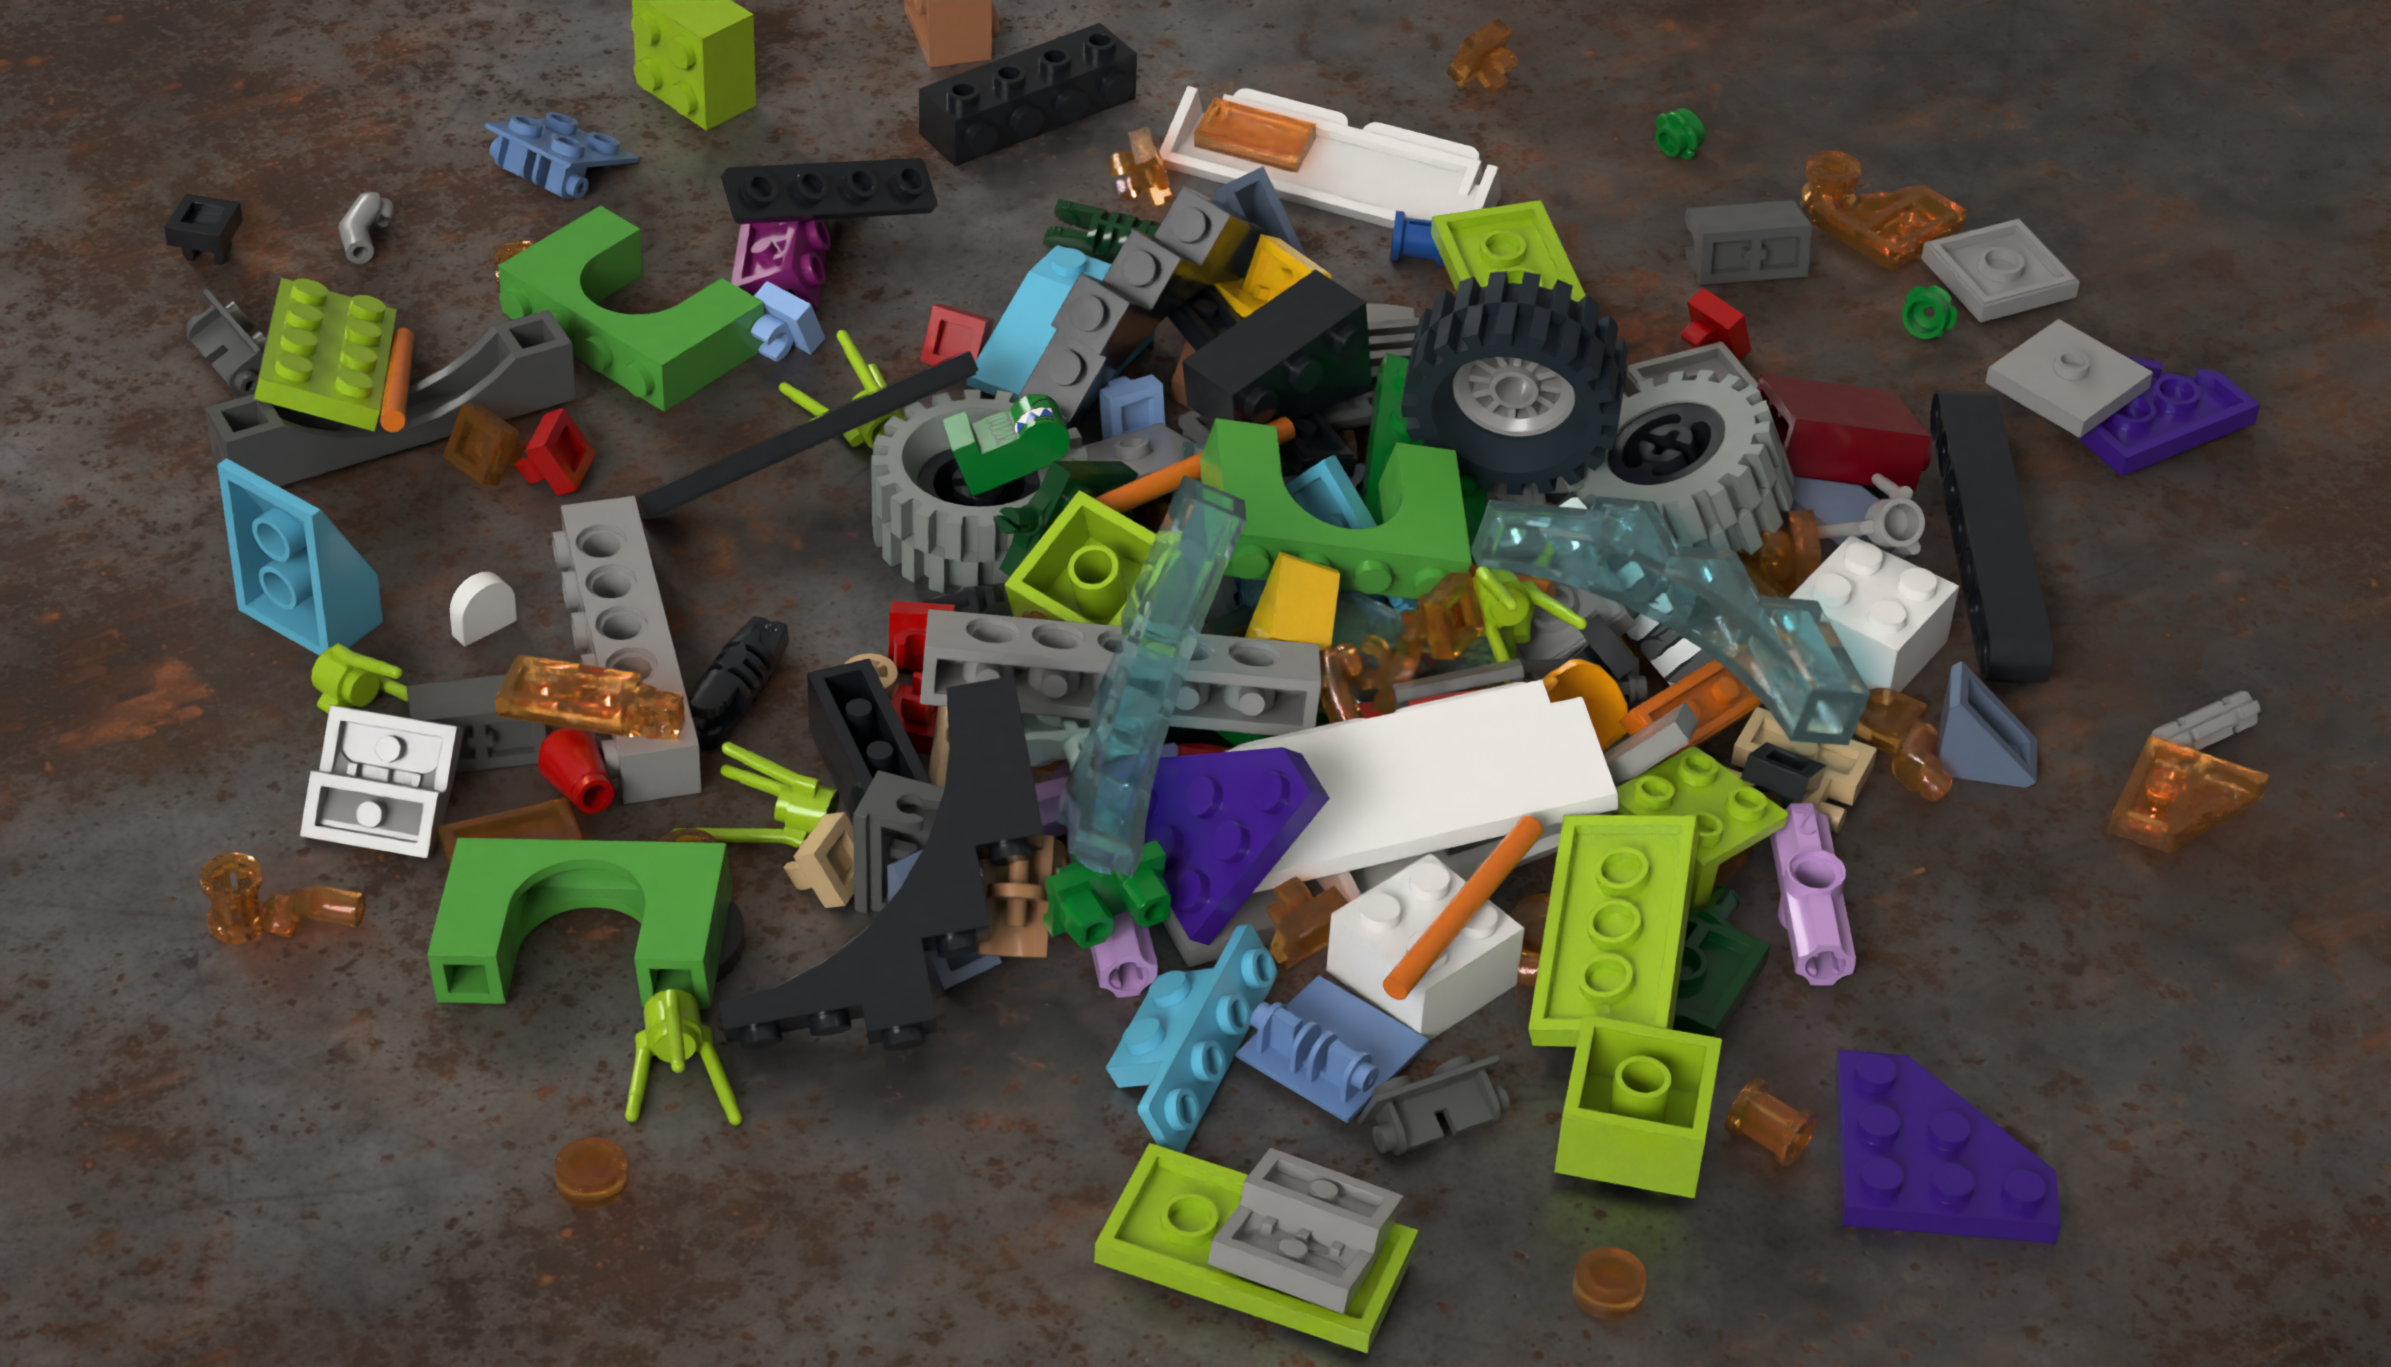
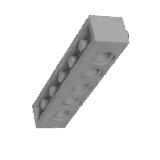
(625, 630)
(1060, 664)

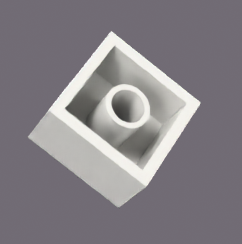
(1882, 610)
(1386, 921)

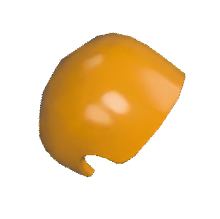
(1600, 693)

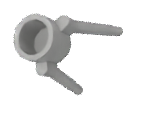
(1888, 522)

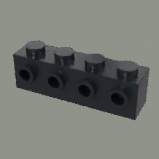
(1027, 94)

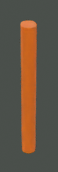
(397, 380)
(1170, 477)
(1462, 908)

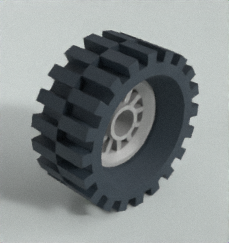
(1516, 382)

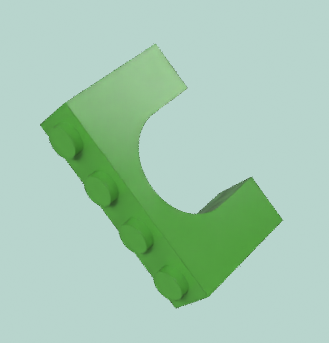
(651, 354)
(1403, 557)
(512, 885)

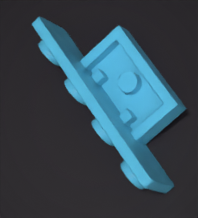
(1190, 1036)

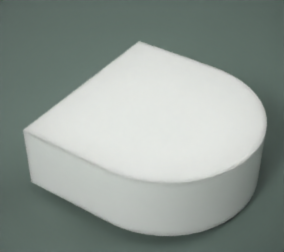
(481, 607)

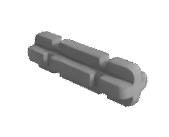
(2212, 722)

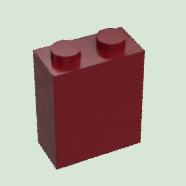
(1846, 431)

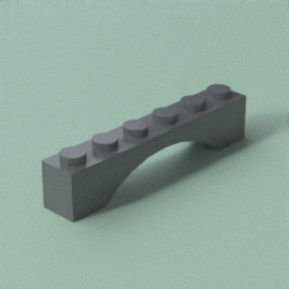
(508, 371)

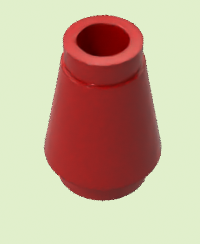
(576, 768)

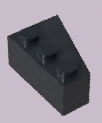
(1285, 357)

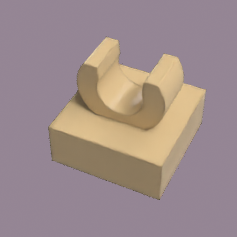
(826, 861)

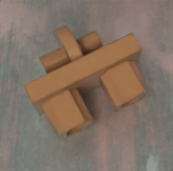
(1016, 905)

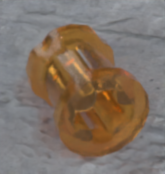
(217, 887)
(1771, 1122)

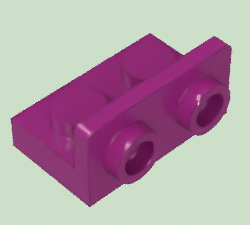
(785, 255)

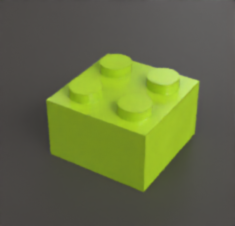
(696, 57)
(1081, 565)
(1638, 1106)

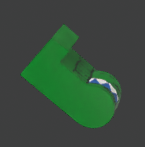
(1008, 442)

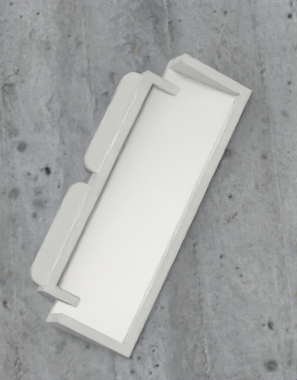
(1347, 168)
(1442, 777)

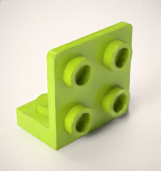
(1726, 808)

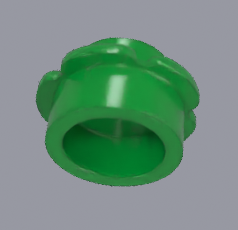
(1679, 133)
(1919, 322)

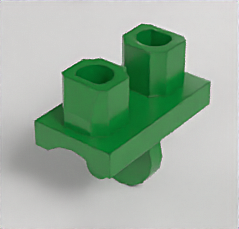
(1086, 900)

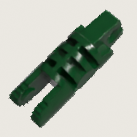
(1105, 230)

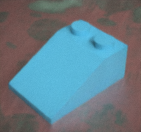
(1026, 323)
(295, 565)

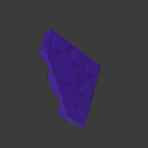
(2170, 418)
(1227, 827)
(1932, 1160)

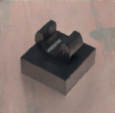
(204, 225)
(1603, 647)
(1783, 773)

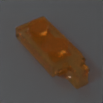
(588, 699)

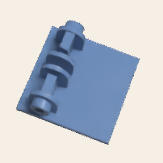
(553, 152)
(1329, 1047)

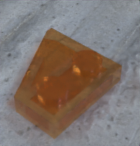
(1892, 224)
(2181, 795)

